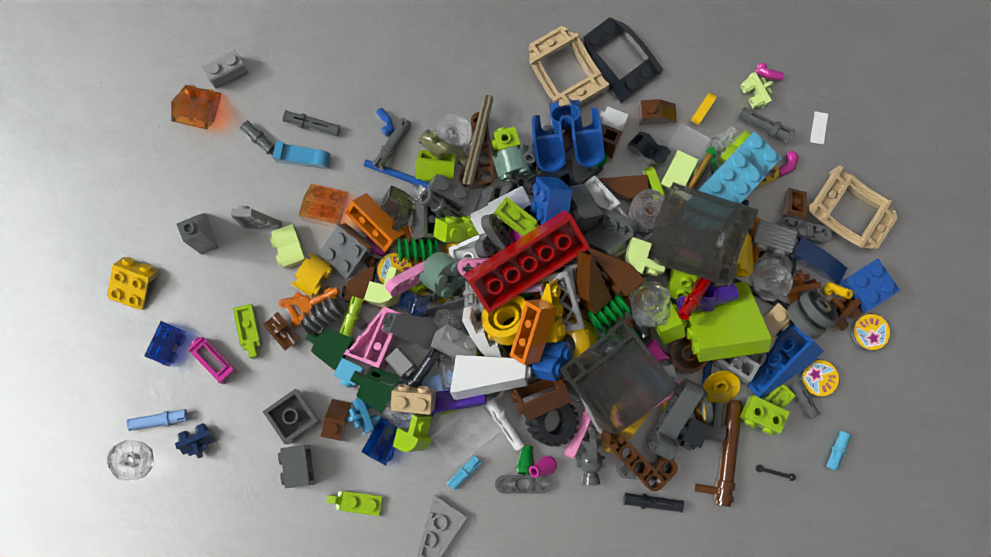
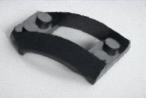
(634, 79)

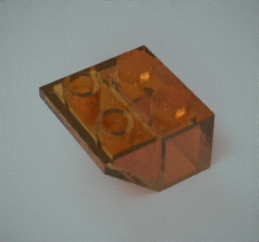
(195, 106)
(323, 205)

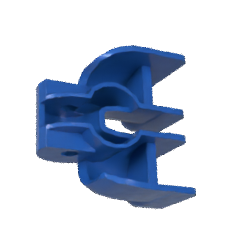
(586, 140)

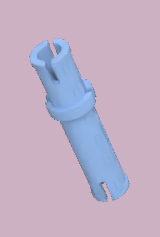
(165, 418)

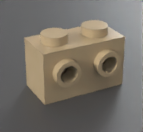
(776, 319)
(413, 399)

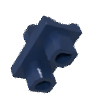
(197, 443)

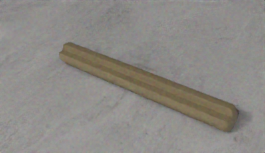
(477, 140)

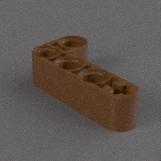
(482, 167)
(635, 457)

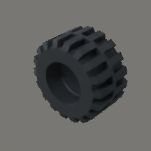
(561, 433)

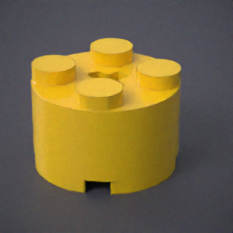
(311, 275)

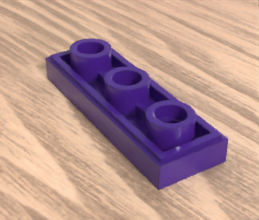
(445, 402)

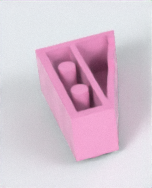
(374, 344)

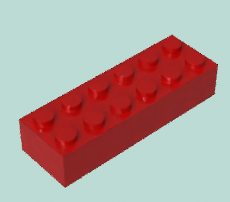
(526, 261)

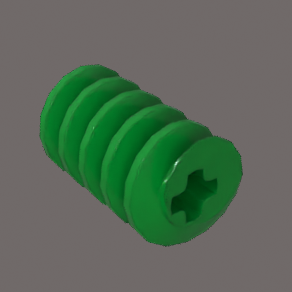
(415, 250)
(609, 313)

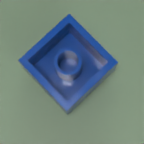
(550, 198)
(871, 285)

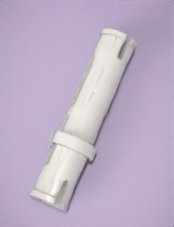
(499, 416)

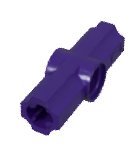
(714, 297)

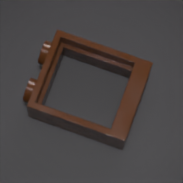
(543, 403)

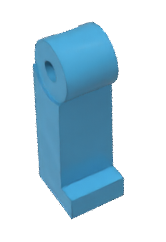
(300, 156)

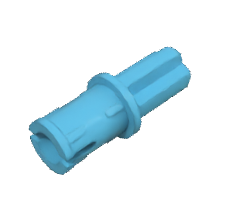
(838, 450)
(464, 473)

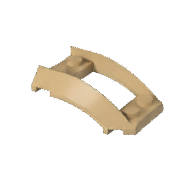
(550, 44)
(830, 195)

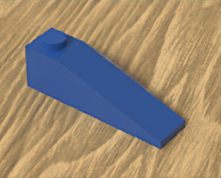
(787, 358)

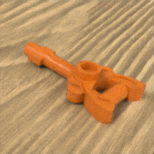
(305, 303)

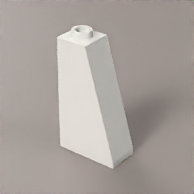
(486, 375)

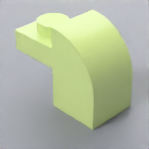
(637, 256)
(378, 295)

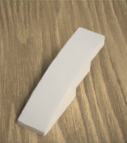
(605, 199)
(480, 337)

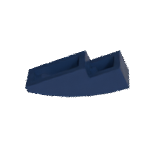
(818, 260)

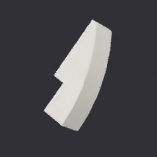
(518, 196)

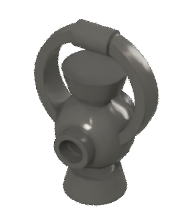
(591, 459)

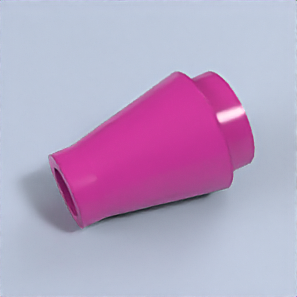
(545, 466)

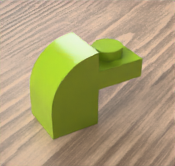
(415, 436)

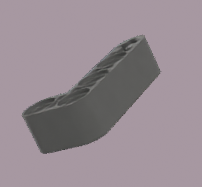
(673, 418)

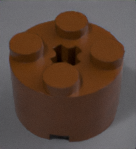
(681, 364)

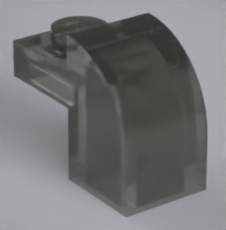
(398, 204)

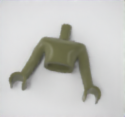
(440, 148)

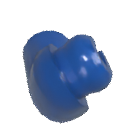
(387, 120)

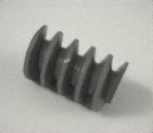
(322, 316)

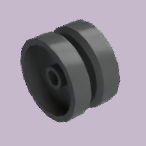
(813, 313)

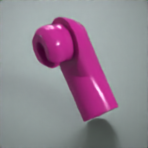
(768, 73)
(792, 160)

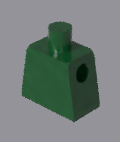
(330, 346)
(375, 387)

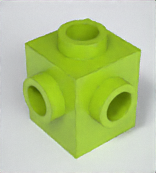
(505, 138)

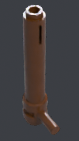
(725, 484)

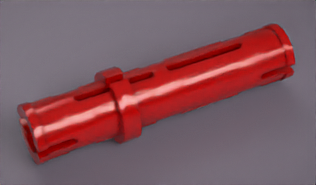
(692, 300)

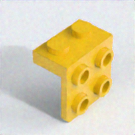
(130, 282)

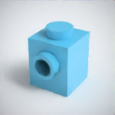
(345, 371)

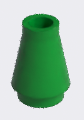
(525, 460)

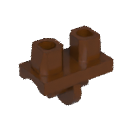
(801, 284)
(844, 308)
(281, 331)

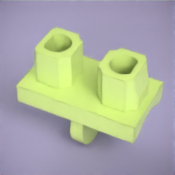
(760, 88)

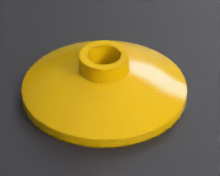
(721, 386)

